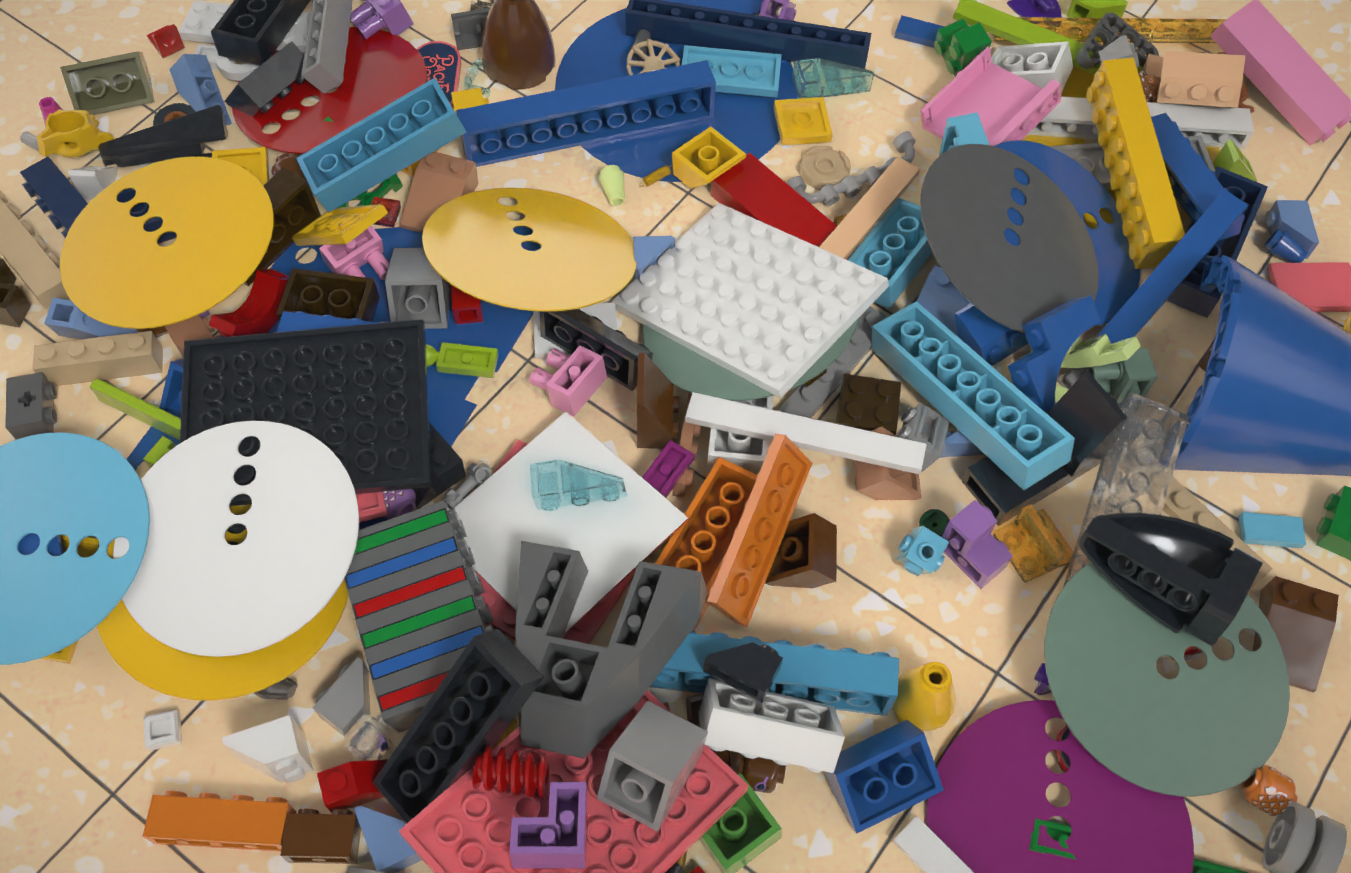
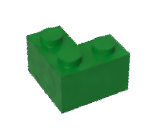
(960, 44)

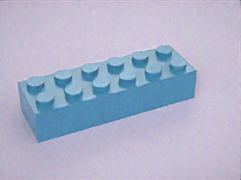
(380, 145)

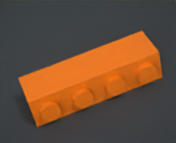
(217, 821)

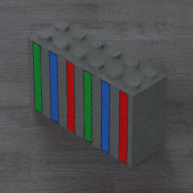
(414, 606)

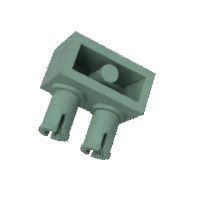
(1127, 376)

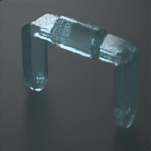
(471, 75)

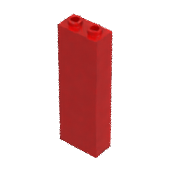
(765, 197)

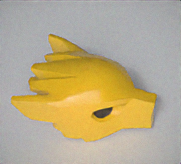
(71, 134)

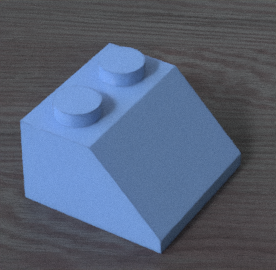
(942, 298)

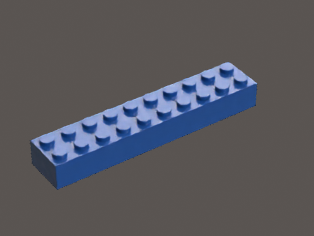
(588, 113)

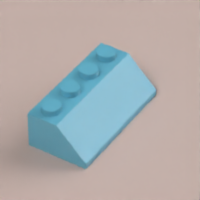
(895, 249)

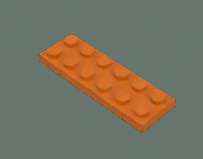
(760, 531)

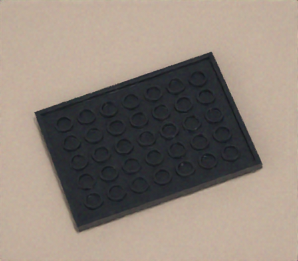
(345, 385)

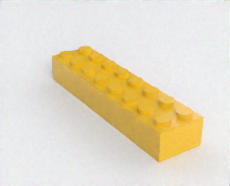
(1134, 162)

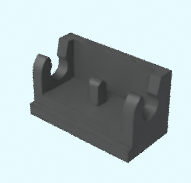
(469, 28)

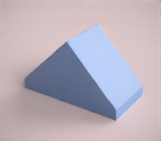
(649, 249)

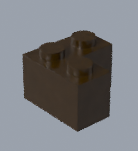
(12, 300)

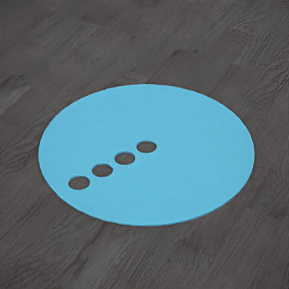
(75, 490)

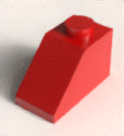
(350, 784)

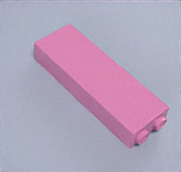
(1284, 72)

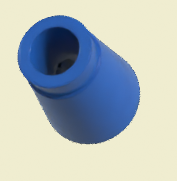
(1285, 247)

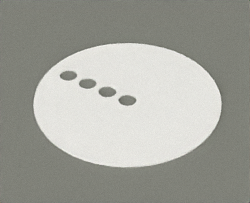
(248, 595)

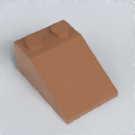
(436, 182)

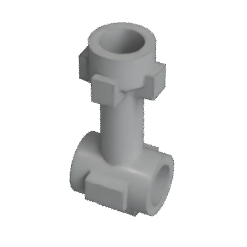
(476, 474)

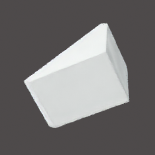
(92, 179)

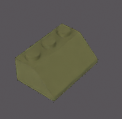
(109, 83)

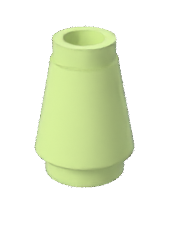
(613, 184)

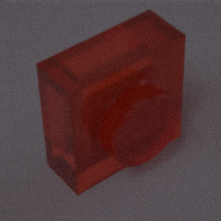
(393, 208)

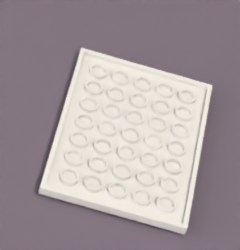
(751, 297)

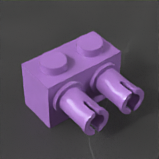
(380, 14)

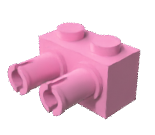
(349, 257)
(574, 381)

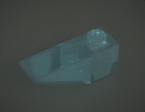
(828, 78)
(565, 484)

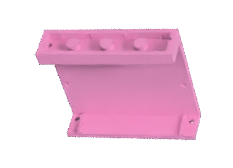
(1005, 102)

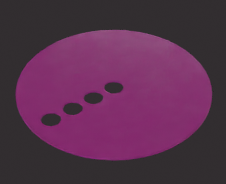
(998, 786)

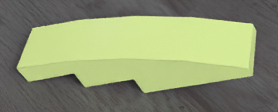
(1097, 352)

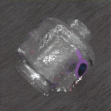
(369, 738)

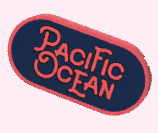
(443, 64)

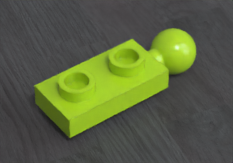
(463, 359)

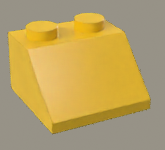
(705, 158)

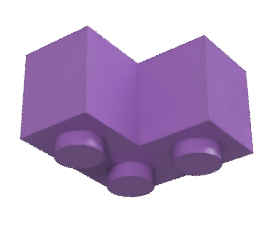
(973, 545)
(555, 839)

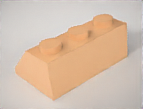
(1201, 79)

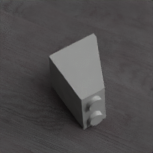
(416, 289)
(651, 765)

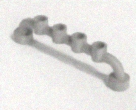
(851, 185)

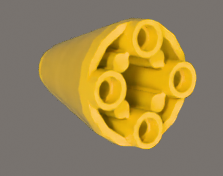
(925, 696)

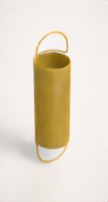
(656, 175)

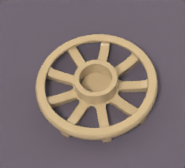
(651, 62)

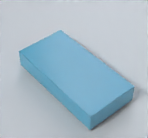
(1272, 530)

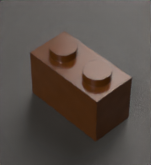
(321, 837)

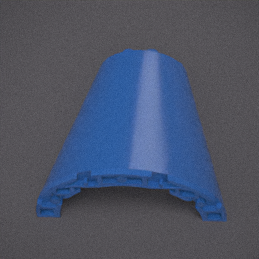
(1271, 385)

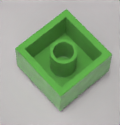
(741, 833)

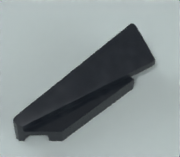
(166, 140)

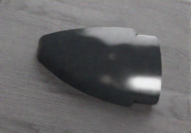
(1172, 569)

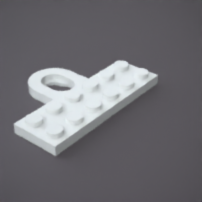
(205, 15)

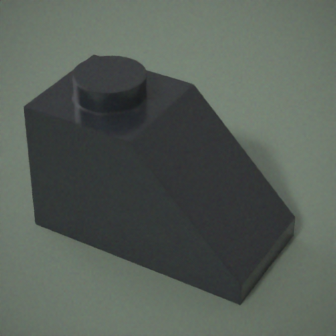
(745, 668)

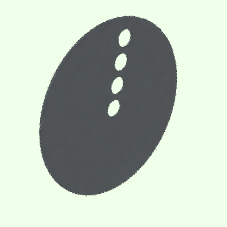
(965, 223)

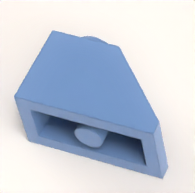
(1296, 219)
(384, 841)

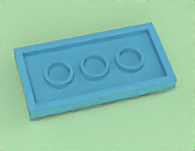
(739, 70)

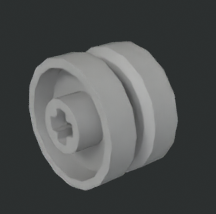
(1304, 843)

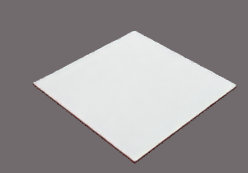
(606, 533)

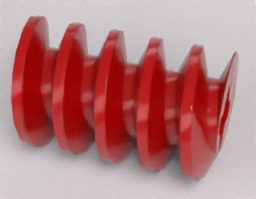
(511, 772)

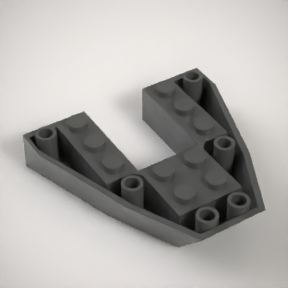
(587, 684)

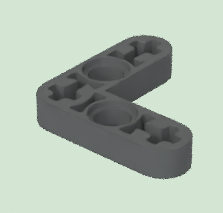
(1108, 35)

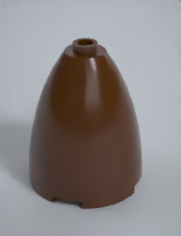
(517, 44)

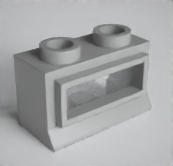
(927, 427)

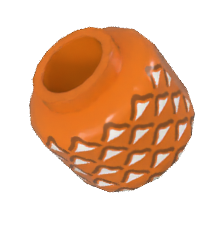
(1269, 790)

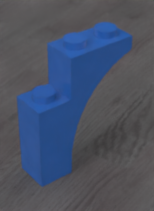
(1050, 340)

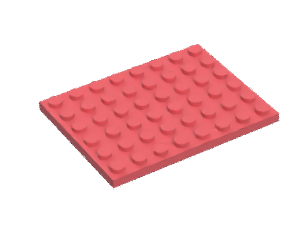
(472, 827)

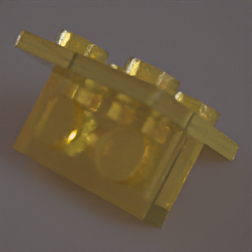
(1034, 544)

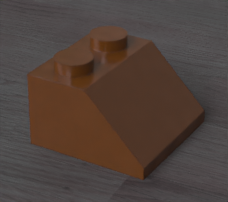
(806, 554)

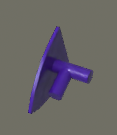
(1036, 8)

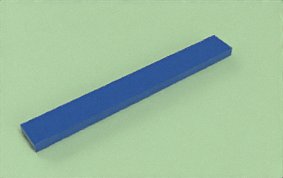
(1175, 268)

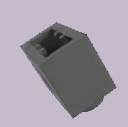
(30, 405)

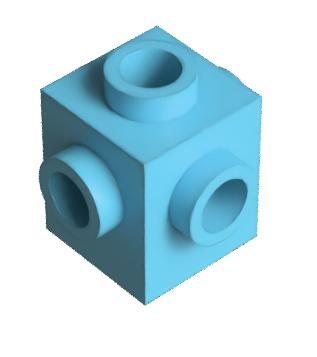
(922, 551)

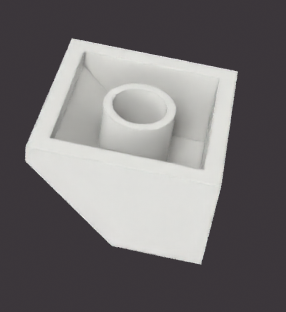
(273, 749)

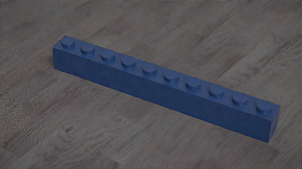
(746, 32)

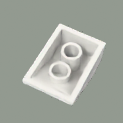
(1036, 62)

